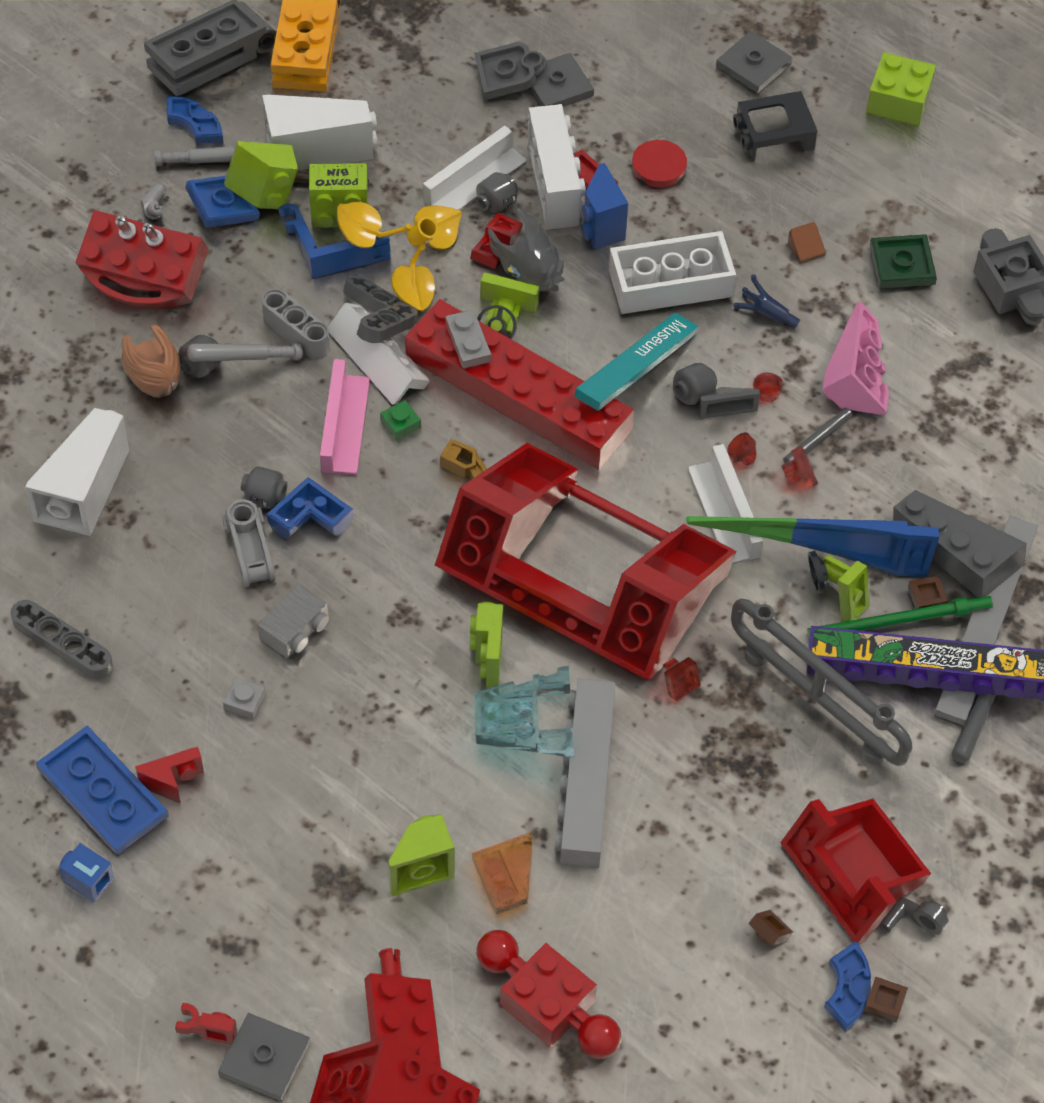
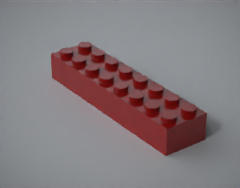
(522, 388)

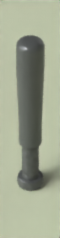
(972, 728)

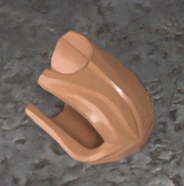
(152, 364)

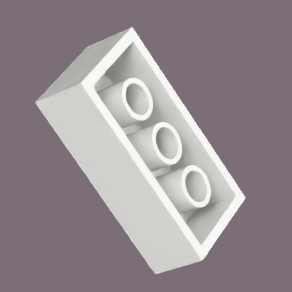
(555, 166)
(672, 272)

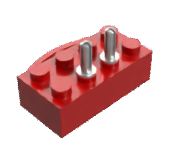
(141, 260)

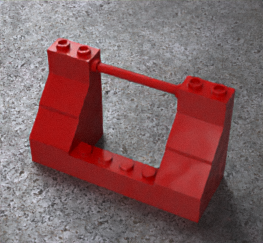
(654, 598)

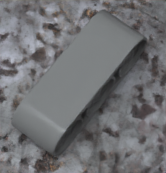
(295, 323)

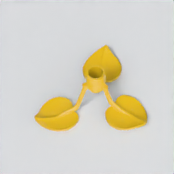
(431, 226)

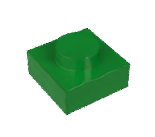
(400, 419)

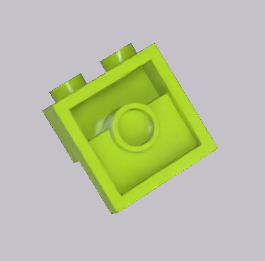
(486, 640)

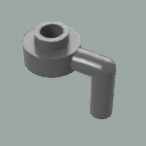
(928, 915)

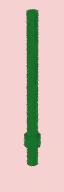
(958, 607)

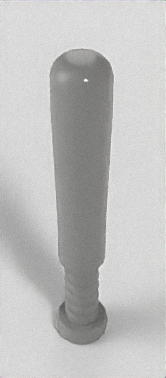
(200, 155)
(230, 352)

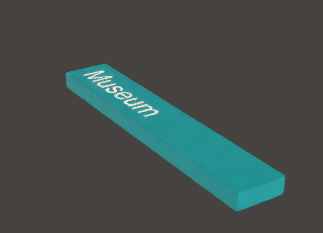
(636, 361)

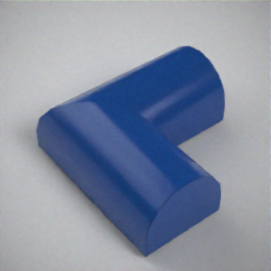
(308, 502)

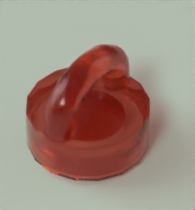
(768, 385)
(742, 447)

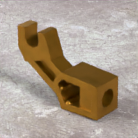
(451, 458)

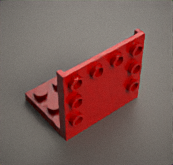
(387, 1074)

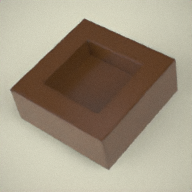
(927, 592)
(770, 928)
(886, 999)

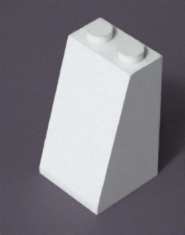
(321, 128)
(80, 474)

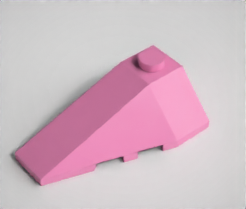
(855, 367)

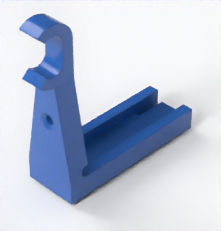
(332, 257)

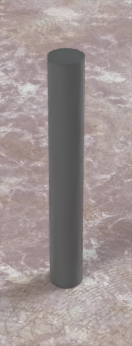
(822, 433)

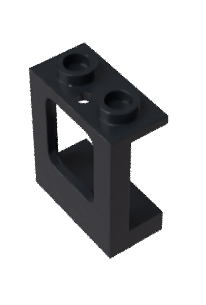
(798, 113)

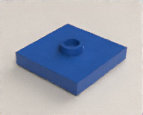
(219, 204)

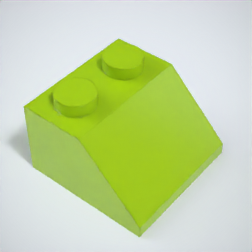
(262, 173)
(422, 856)

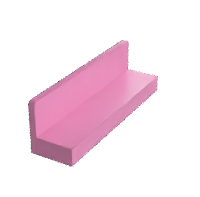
(344, 421)

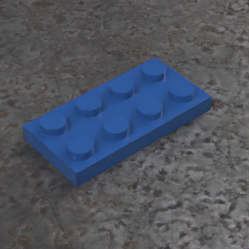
(102, 790)

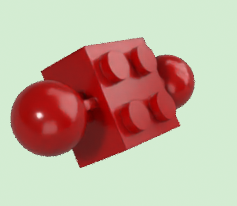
(548, 994)

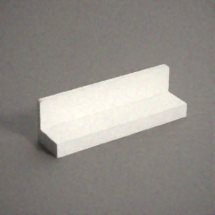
(457, 182)
(382, 362)
(723, 497)

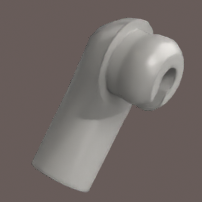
(150, 202)

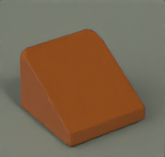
(806, 242)

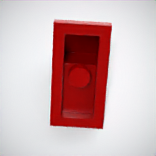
(163, 773)

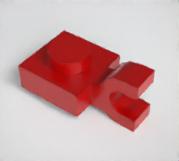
(213, 1027)

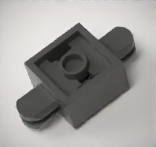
(1024, 269)

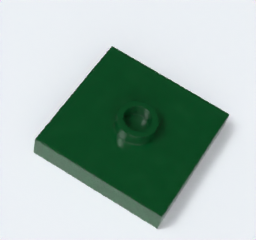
(903, 261)

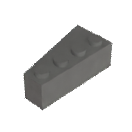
(966, 547)

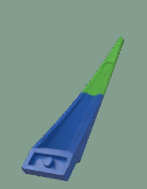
(876, 543)

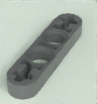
(63, 637)

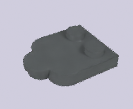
(508, 69)

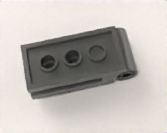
(208, 46)

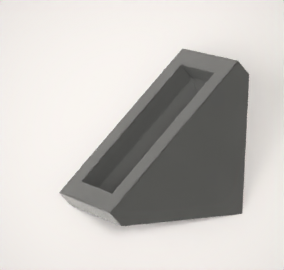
(729, 402)

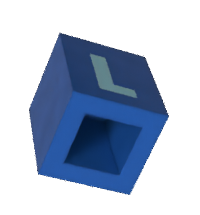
(86, 872)

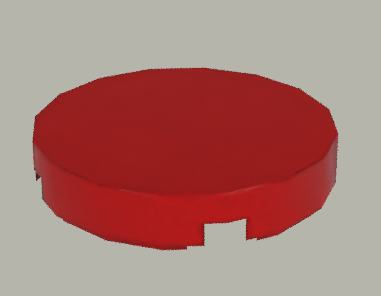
(659, 163)

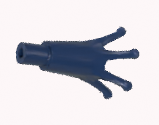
(767, 305)

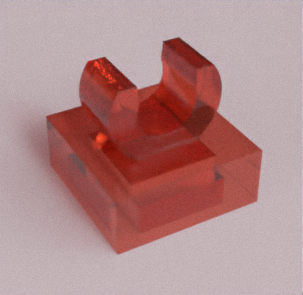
(800, 469)
(681, 677)

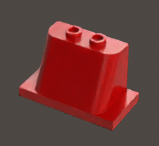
(854, 862)

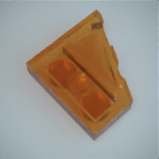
(506, 871)

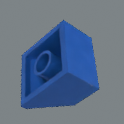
(604, 210)

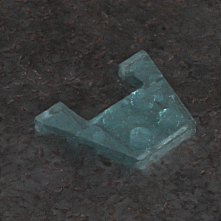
(509, 716)

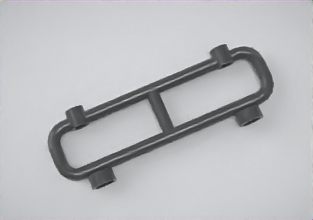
(759, 652)

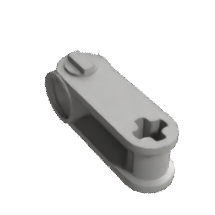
(249, 541)

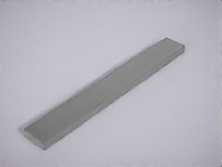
(986, 624)

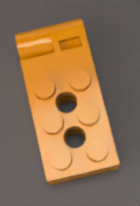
(305, 44)

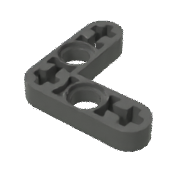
(390, 313)

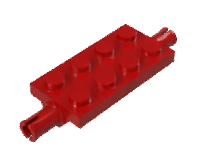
(402, 1008)

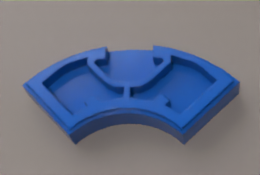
(195, 118)
(852, 986)

